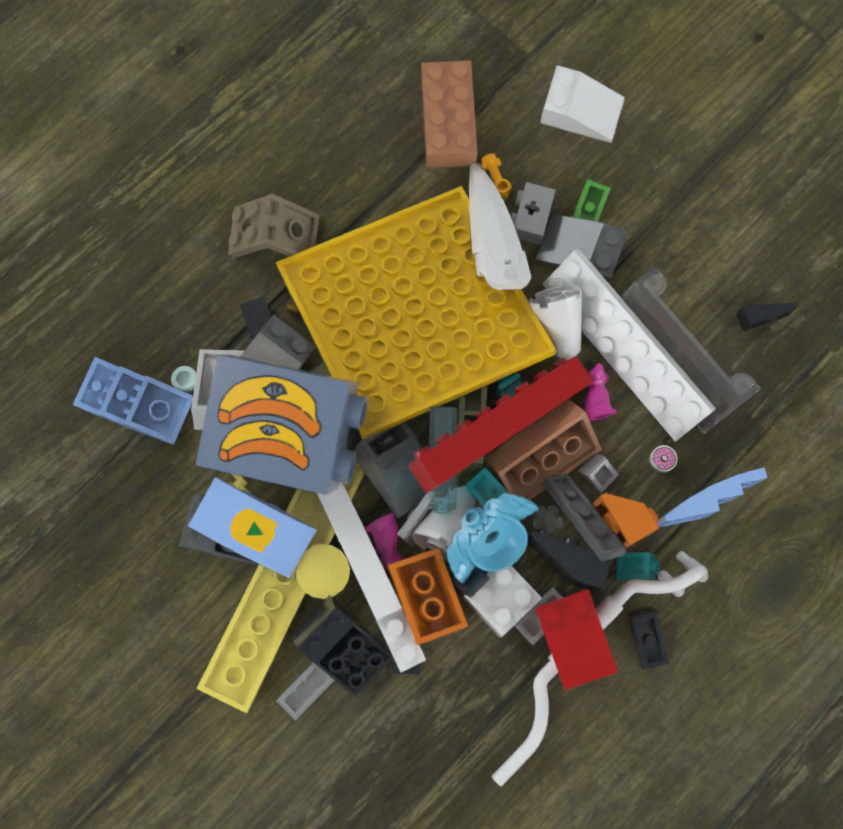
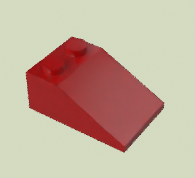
(576, 639)

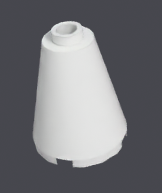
(561, 318)
(438, 528)

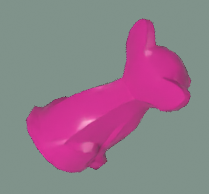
(597, 398)
(386, 539)

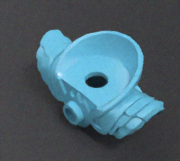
(490, 536)

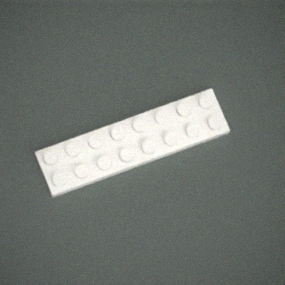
(632, 349)

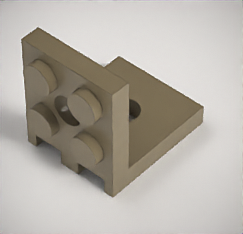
(268, 224)

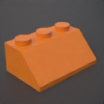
(626, 517)
(427, 596)

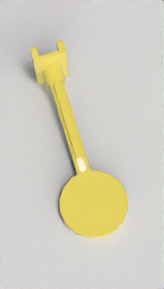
(322, 567)

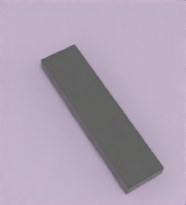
(584, 517)

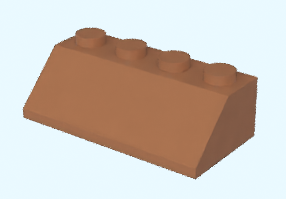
(544, 450)

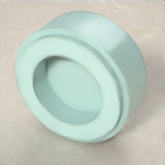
(184, 379)

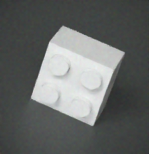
(503, 600)

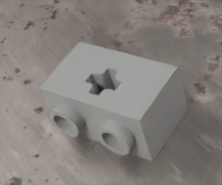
(535, 199)

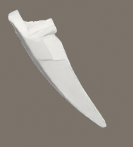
(494, 235)

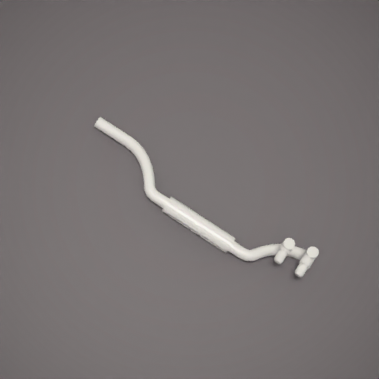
(606, 611)

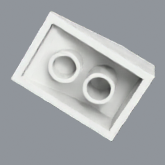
(581, 105)
(203, 383)

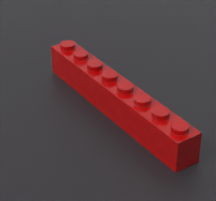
(500, 424)

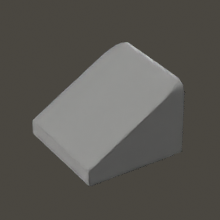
(598, 472)

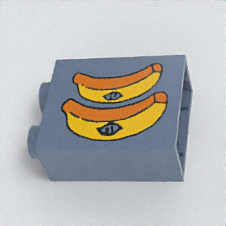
(280, 424)

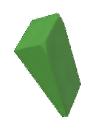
(591, 201)

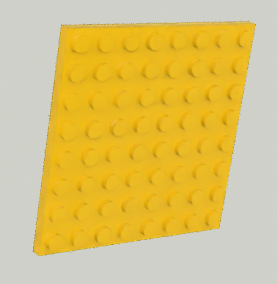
(410, 313)

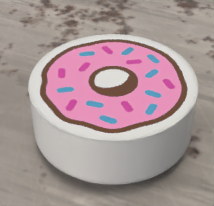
(663, 459)

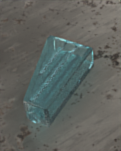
(441, 421)

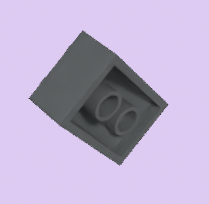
(596, 240)
(279, 345)

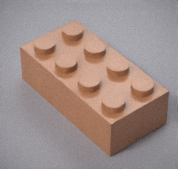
(448, 114)

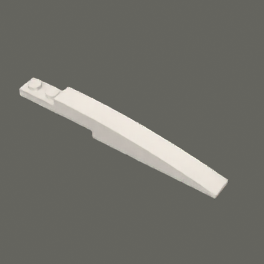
(371, 578)

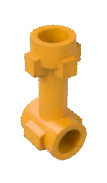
(491, 164)

